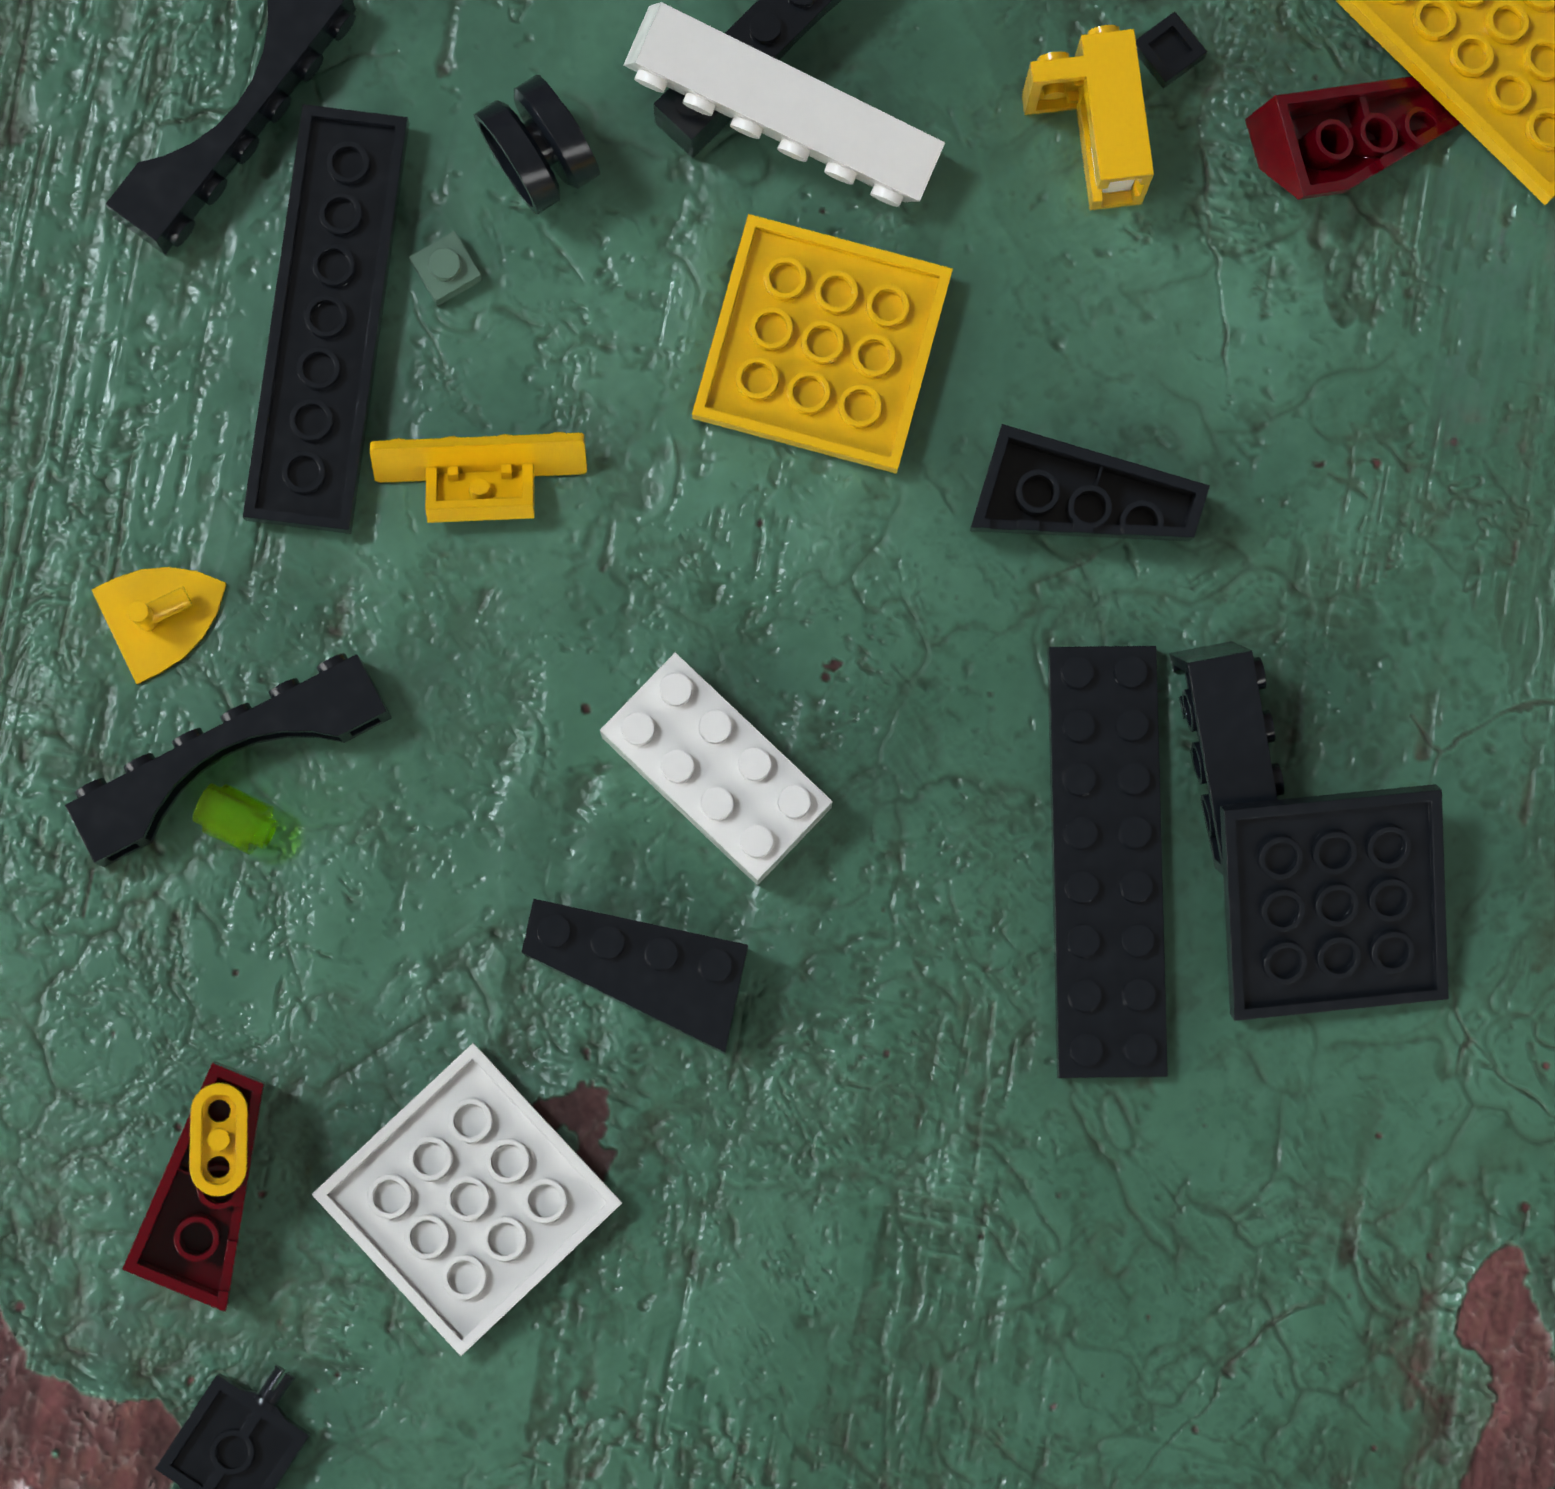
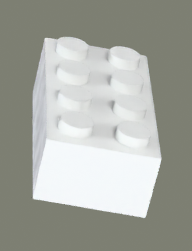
(716, 768)

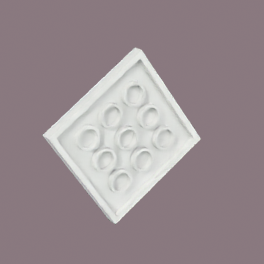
(467, 1199)

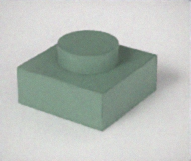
(445, 268)

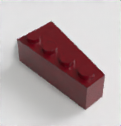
(192, 1236)

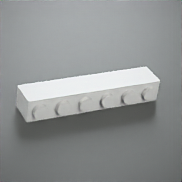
(783, 104)

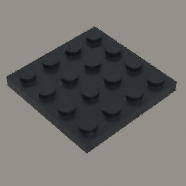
(1335, 902)

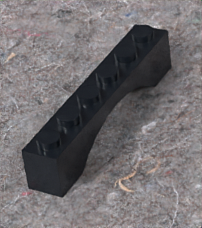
(766, 26)
(170, 190)
(129, 810)

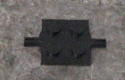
(235, 1438)

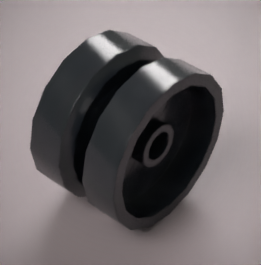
(543, 140)

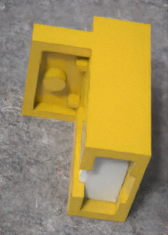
(1110, 109)

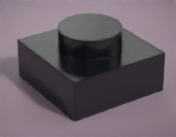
(1169, 50)

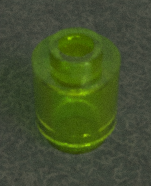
(235, 818)

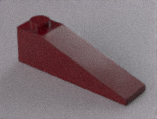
(1343, 134)

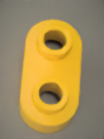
(218, 1138)

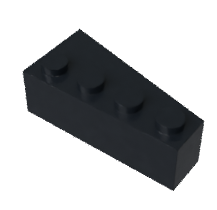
(1074, 491)
(1230, 728)
(651, 968)

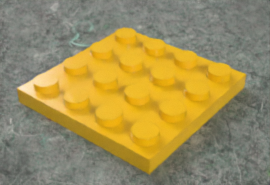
(822, 343)

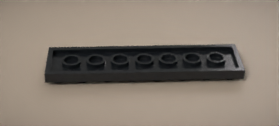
(326, 319)
(1107, 862)

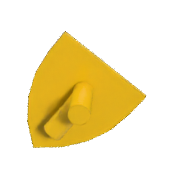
(159, 615)

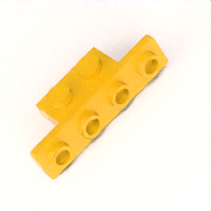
(479, 474)

